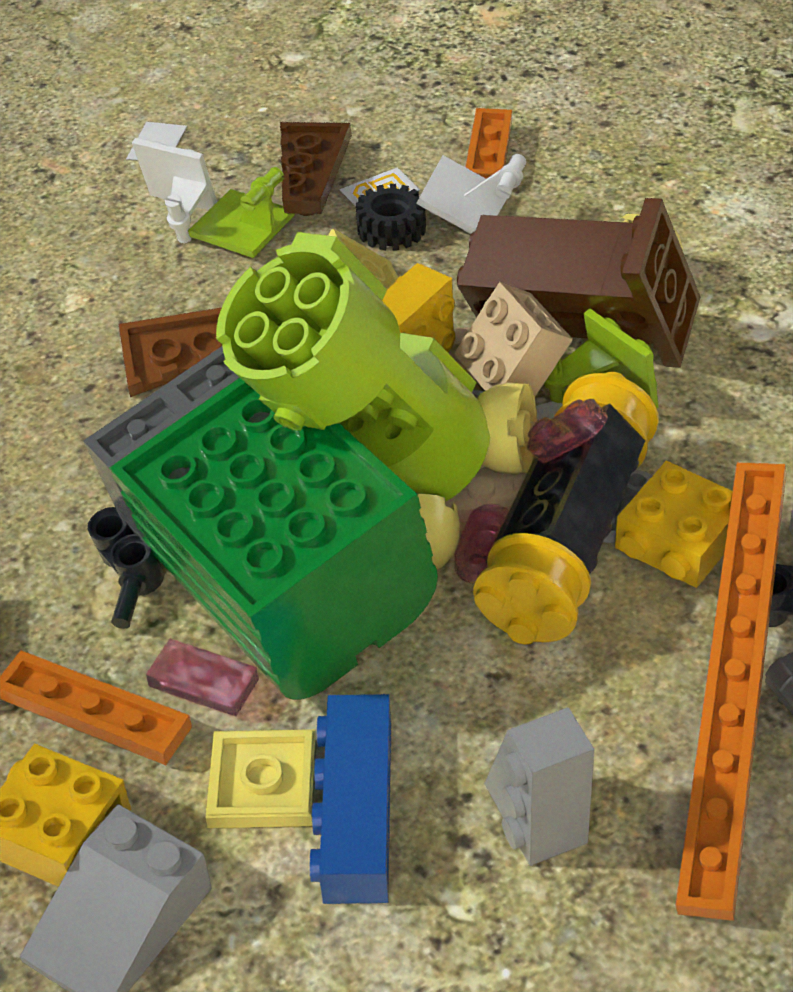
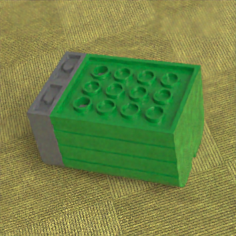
(272, 529)

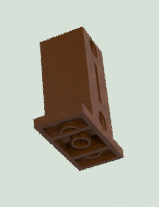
(573, 266)

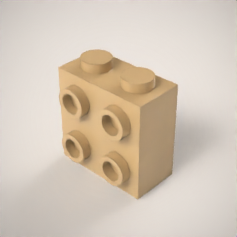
(512, 341)

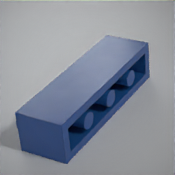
(355, 800)

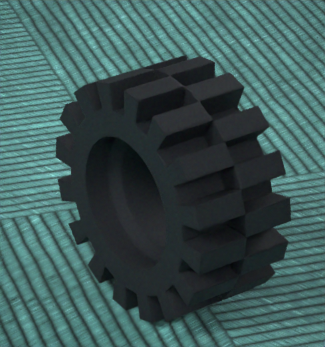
(390, 217)

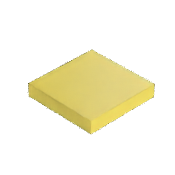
(261, 779)

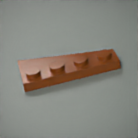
(166, 347)

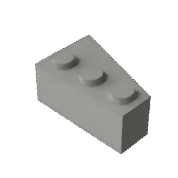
(544, 786)

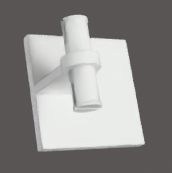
(177, 177)
(465, 196)

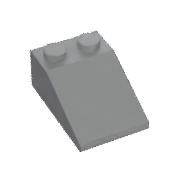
(117, 906)

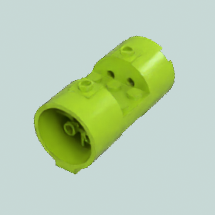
(331, 352)

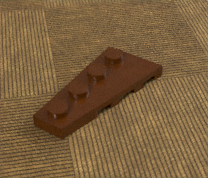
(310, 163)

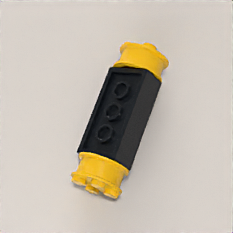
(563, 516)

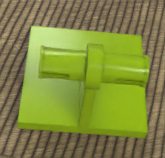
(244, 219)
(605, 351)

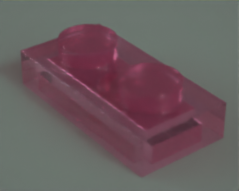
(202, 677)

